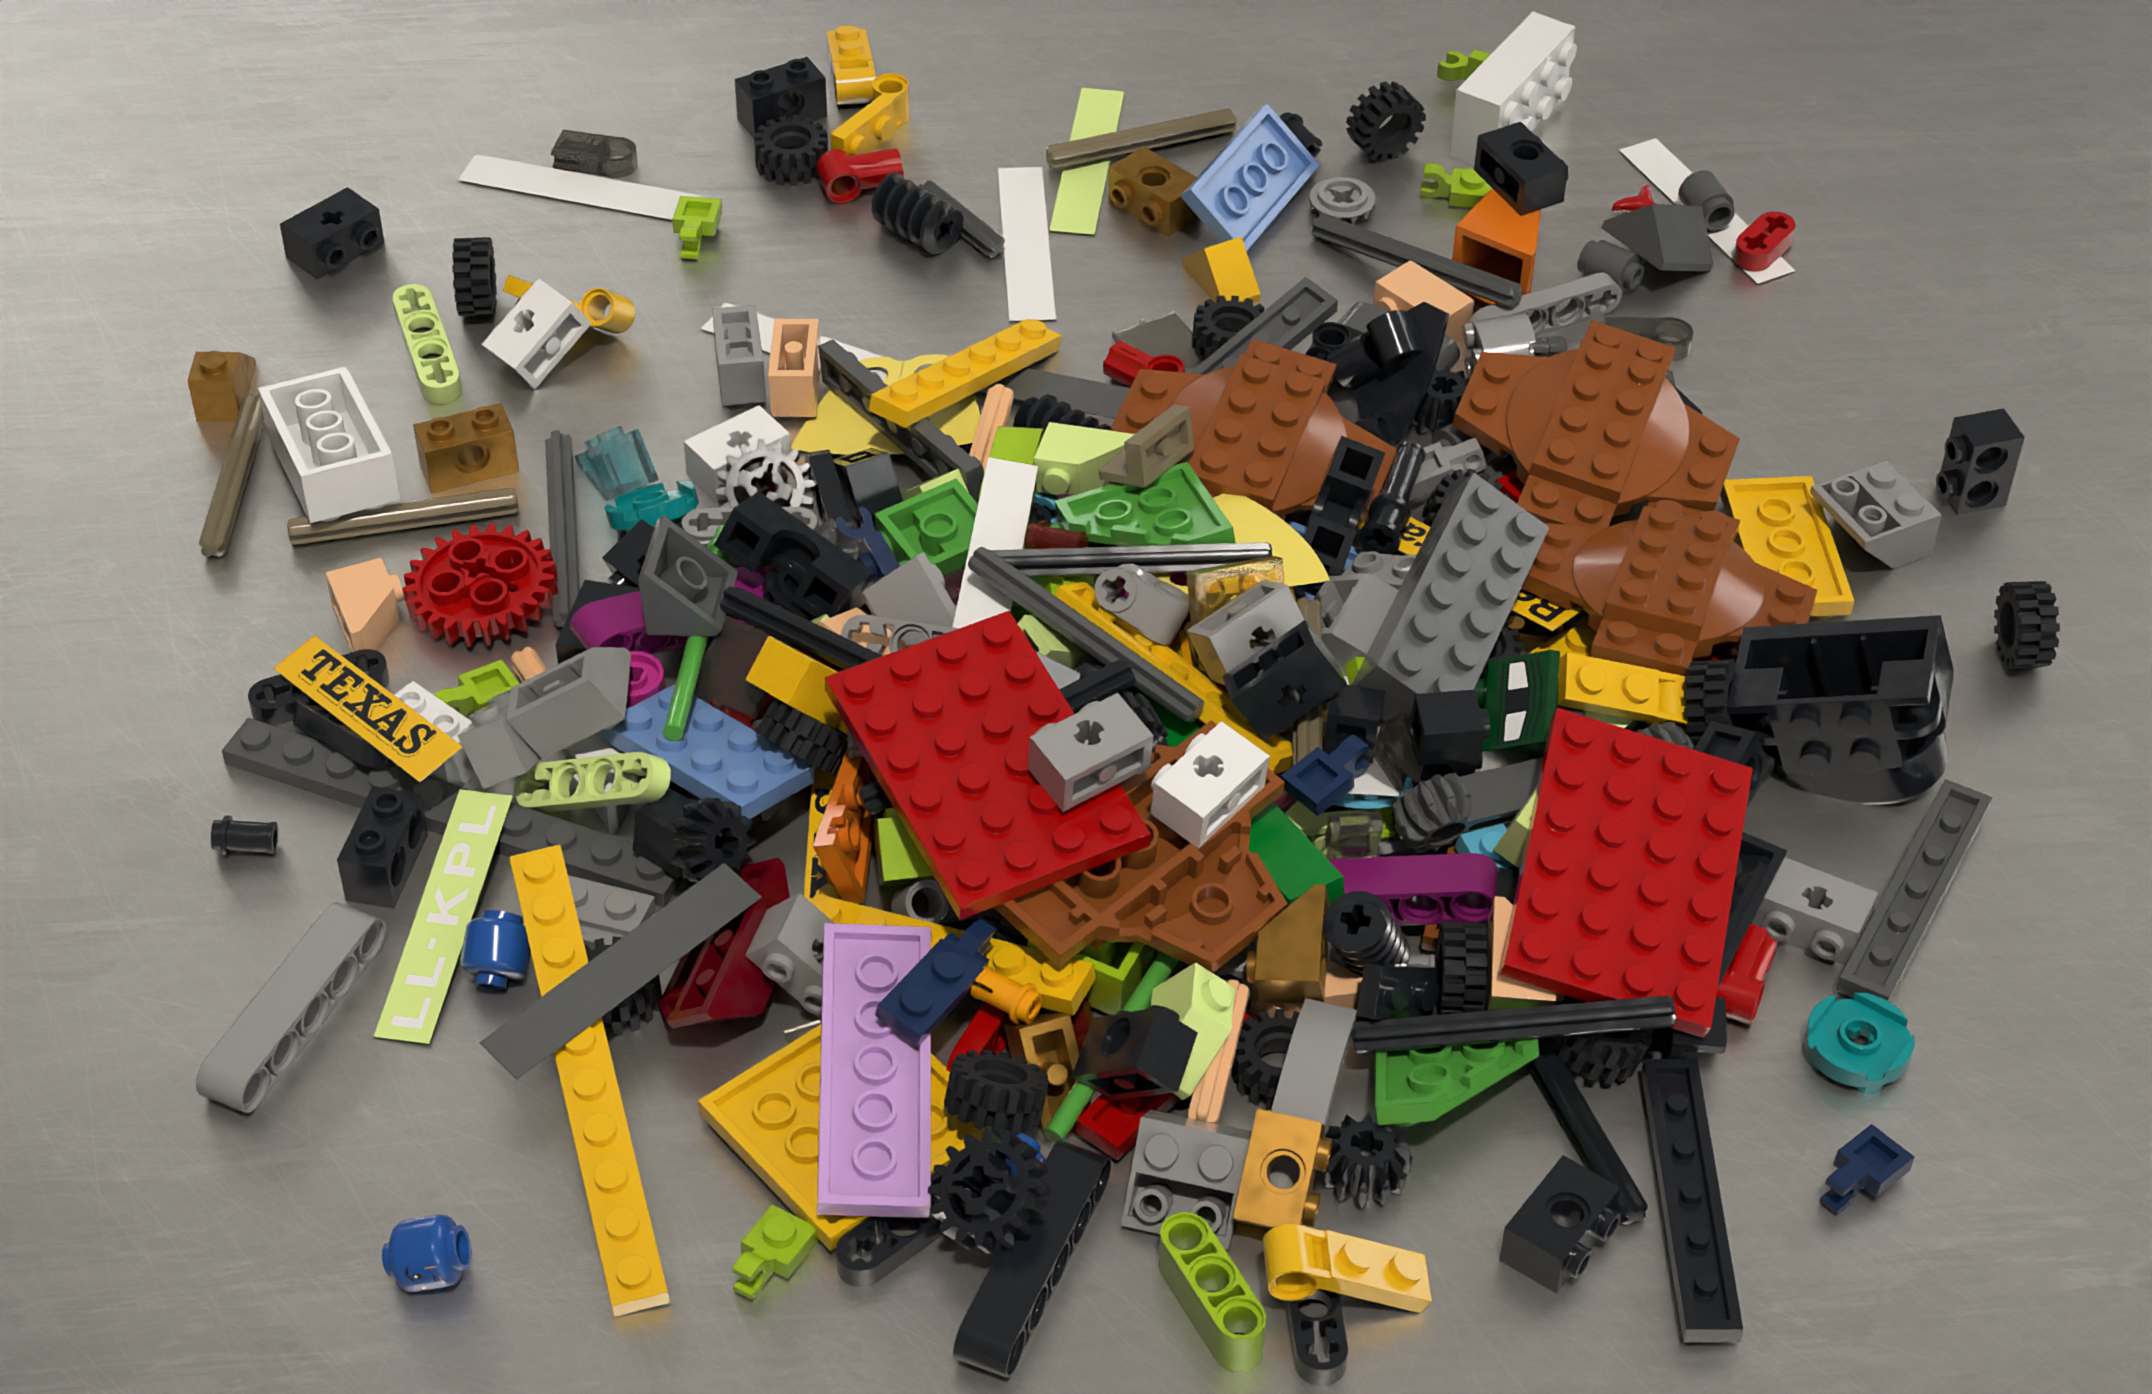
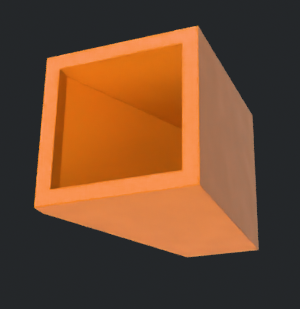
(1498, 242)

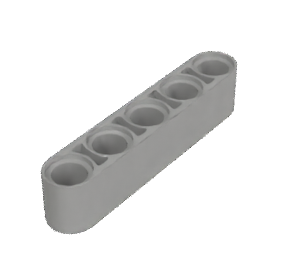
(290, 1007)

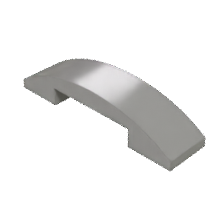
(1311, 1071)

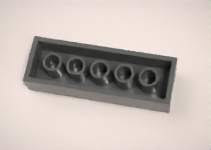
(1453, 597)

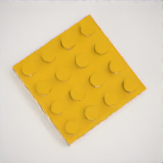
(774, 1126)

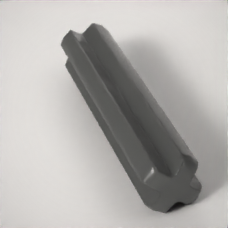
(973, 229)

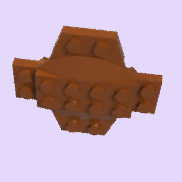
(1256, 426)
(1596, 429)
(1664, 585)
(1168, 895)

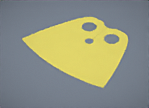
(847, 432)
(1258, 524)

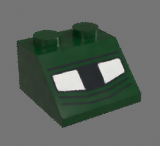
(1520, 705)

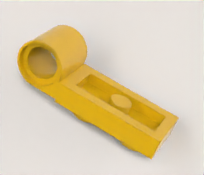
(851, 65)
(878, 119)
(592, 306)
(1621, 690)
(1311, 1259)

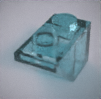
(617, 462)

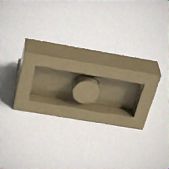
(1152, 449)

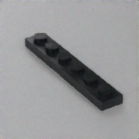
(1691, 1202)

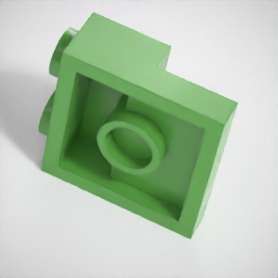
(931, 523)

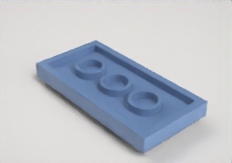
(1250, 179)
(714, 755)

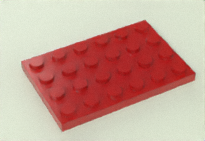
(951, 751)
(1627, 869)

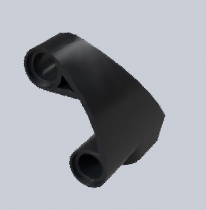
(1391, 368)

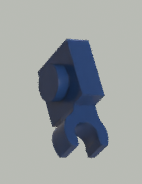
(872, 546)
(1324, 778)
(1865, 1162)

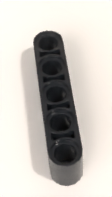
(1028, 1273)

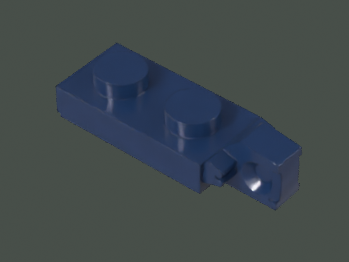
(937, 983)

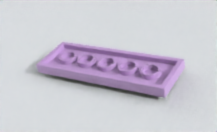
(871, 1079)

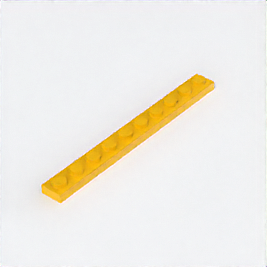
(591, 1094)

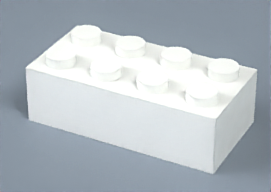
(1514, 83)
(329, 445)

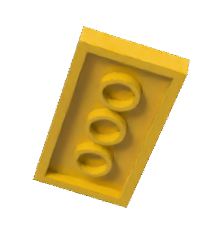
(1790, 535)

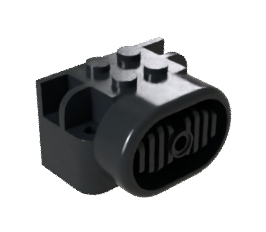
(1849, 704)

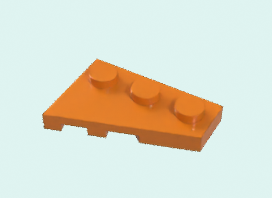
(847, 832)

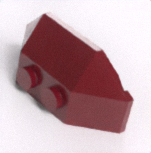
(716, 978)

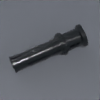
(1390, 509)

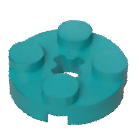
(650, 504)
(1852, 1064)

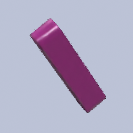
(621, 620)
(1426, 886)

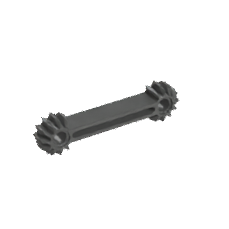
(1453, 805)

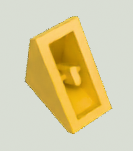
(1224, 271)
(794, 681)

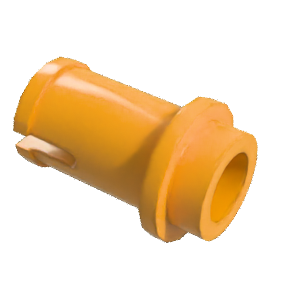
(1017, 1000)

